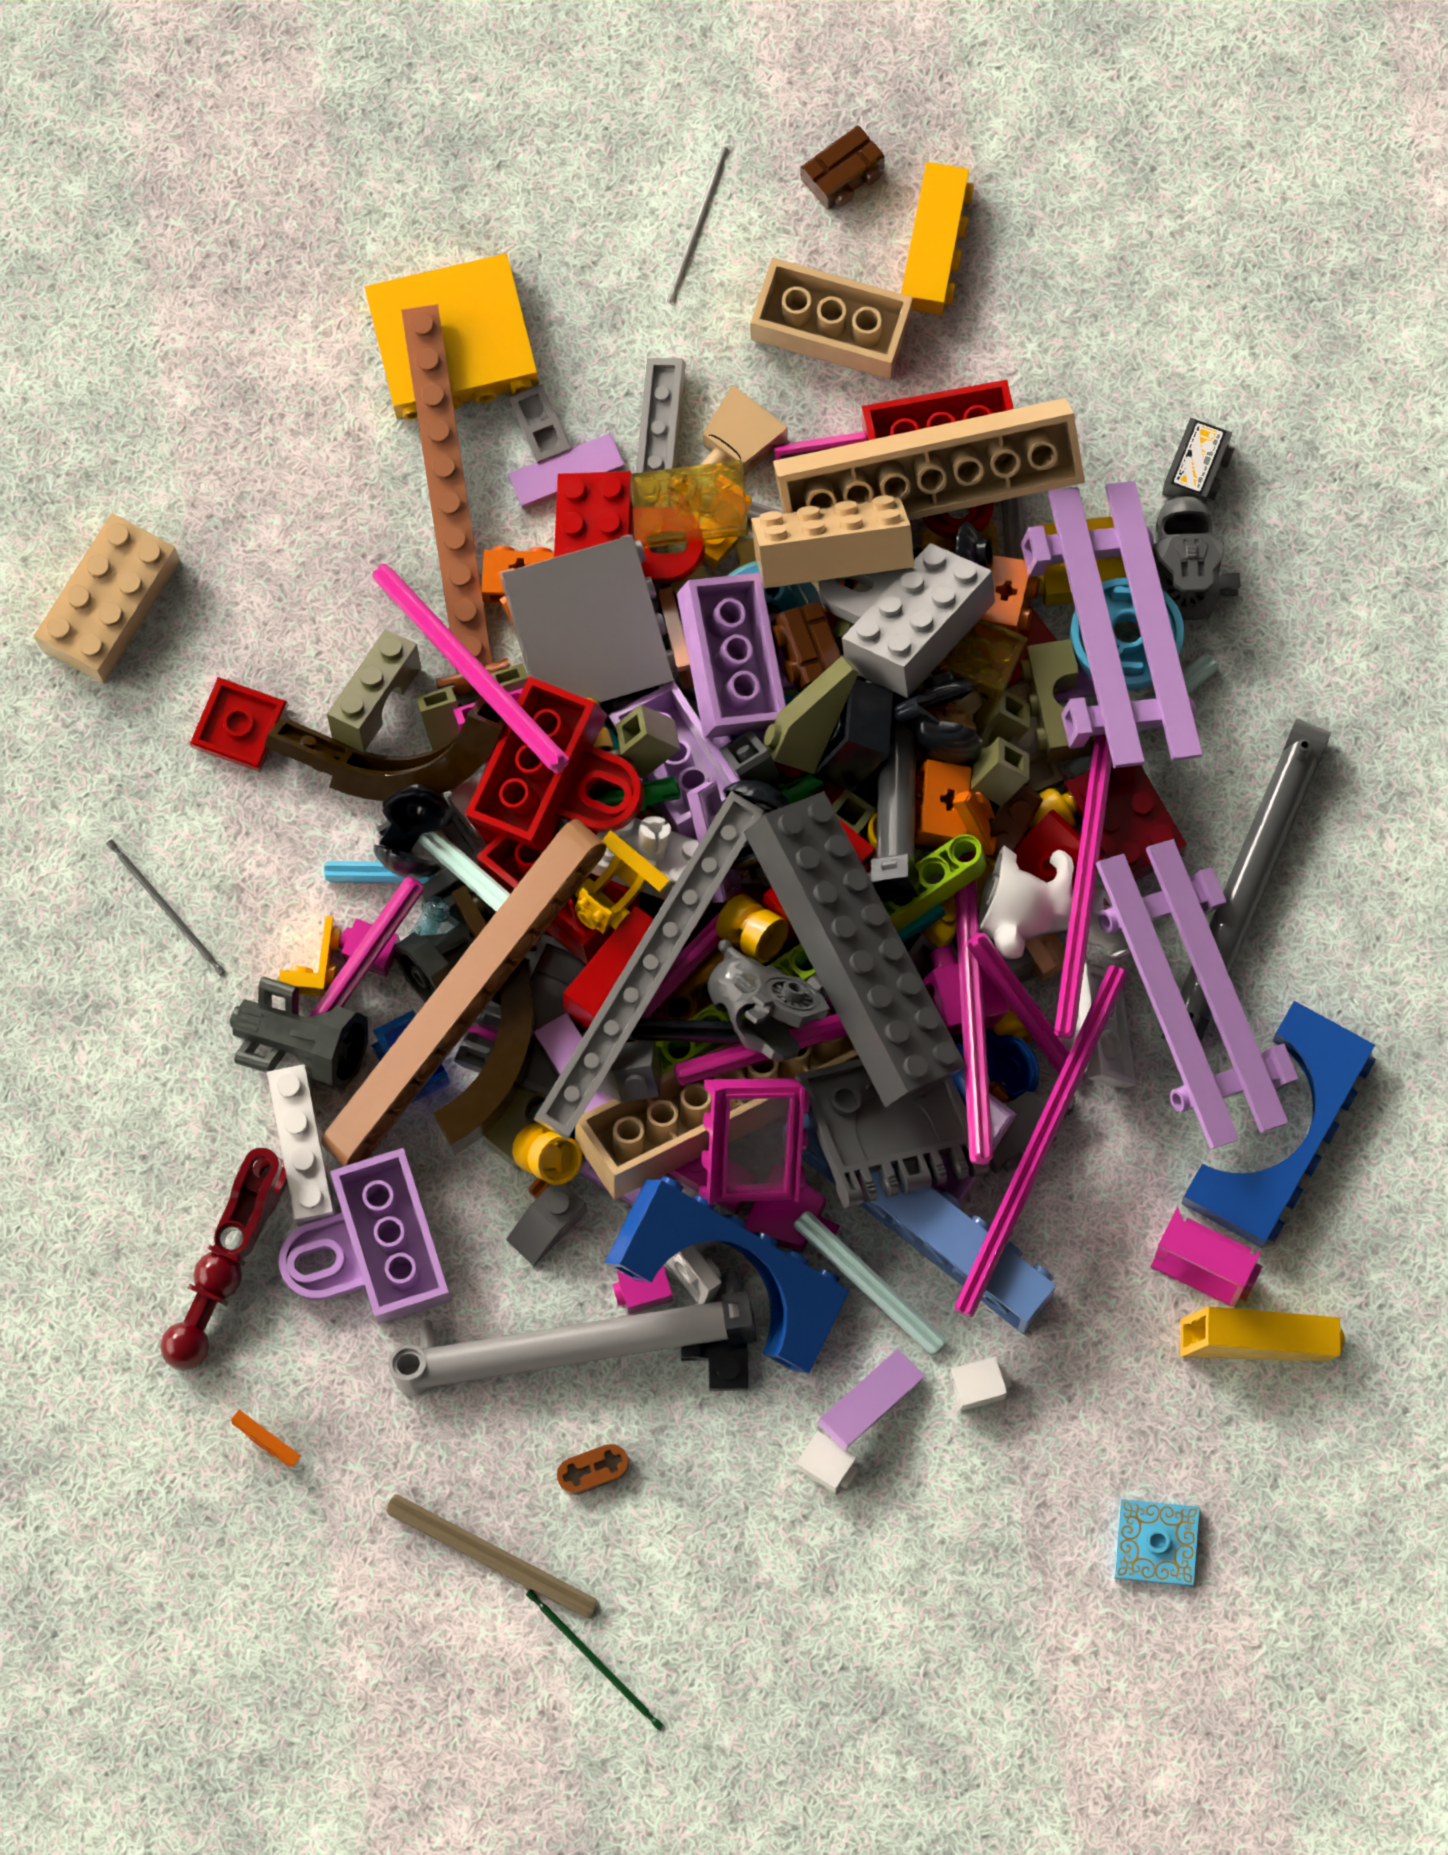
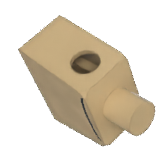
(742, 432)

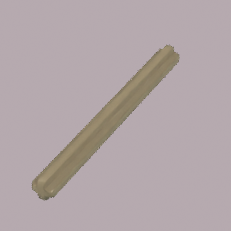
(492, 1556)

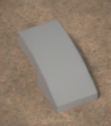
(539, 423)

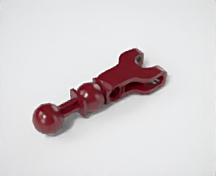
(219, 1271)

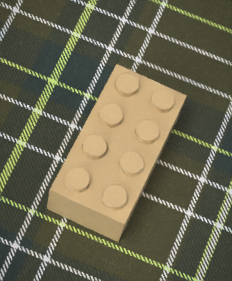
(831, 318)
(832, 541)
(107, 598)

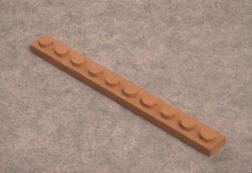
(446, 480)

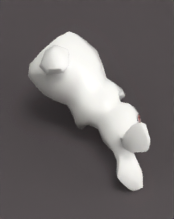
(1022, 907)

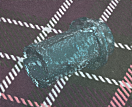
(433, 914)

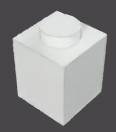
(980, 1383)
(828, 1463)

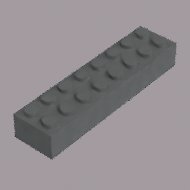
(854, 948)

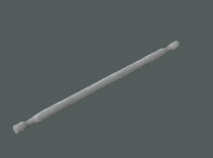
(698, 222)

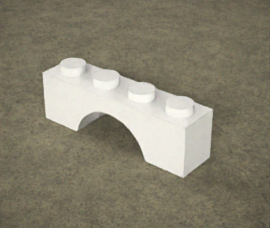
(301, 1144)

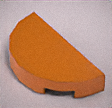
(975, 813)
(265, 1439)

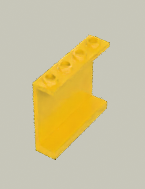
(480, 330)

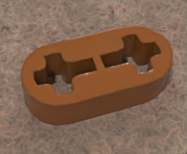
(589, 1460)

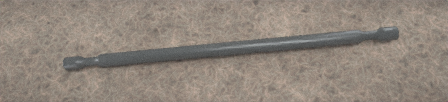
(163, 904)

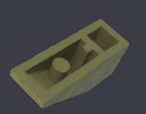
(809, 719)

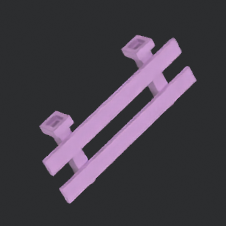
(1079, 551)
(1188, 903)

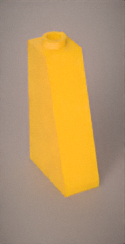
(1260, 1335)

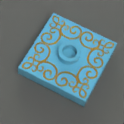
(1157, 1542)

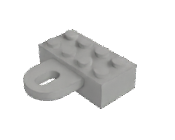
(909, 616)

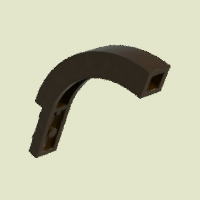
(378, 775)
(501, 1078)

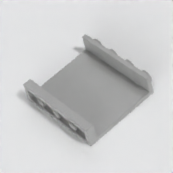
(590, 621)

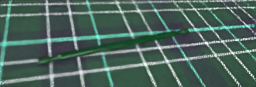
(594, 1659)

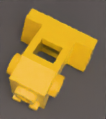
(595, 908)

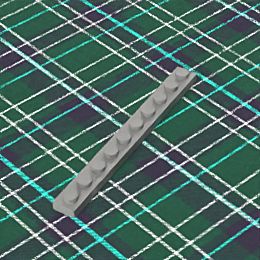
(659, 438)
(648, 966)

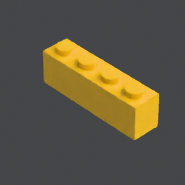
(935, 237)

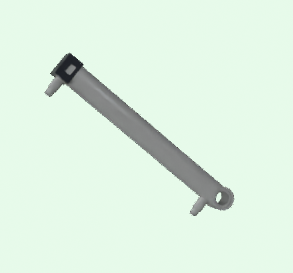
(574, 1343)

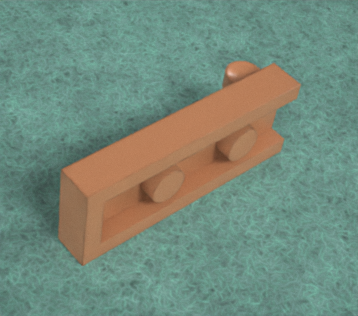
(676, 635)

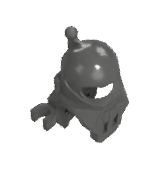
(1191, 558)
(777, 998)

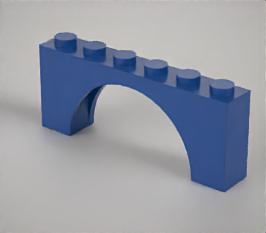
(1254, 1201)
(800, 1298)

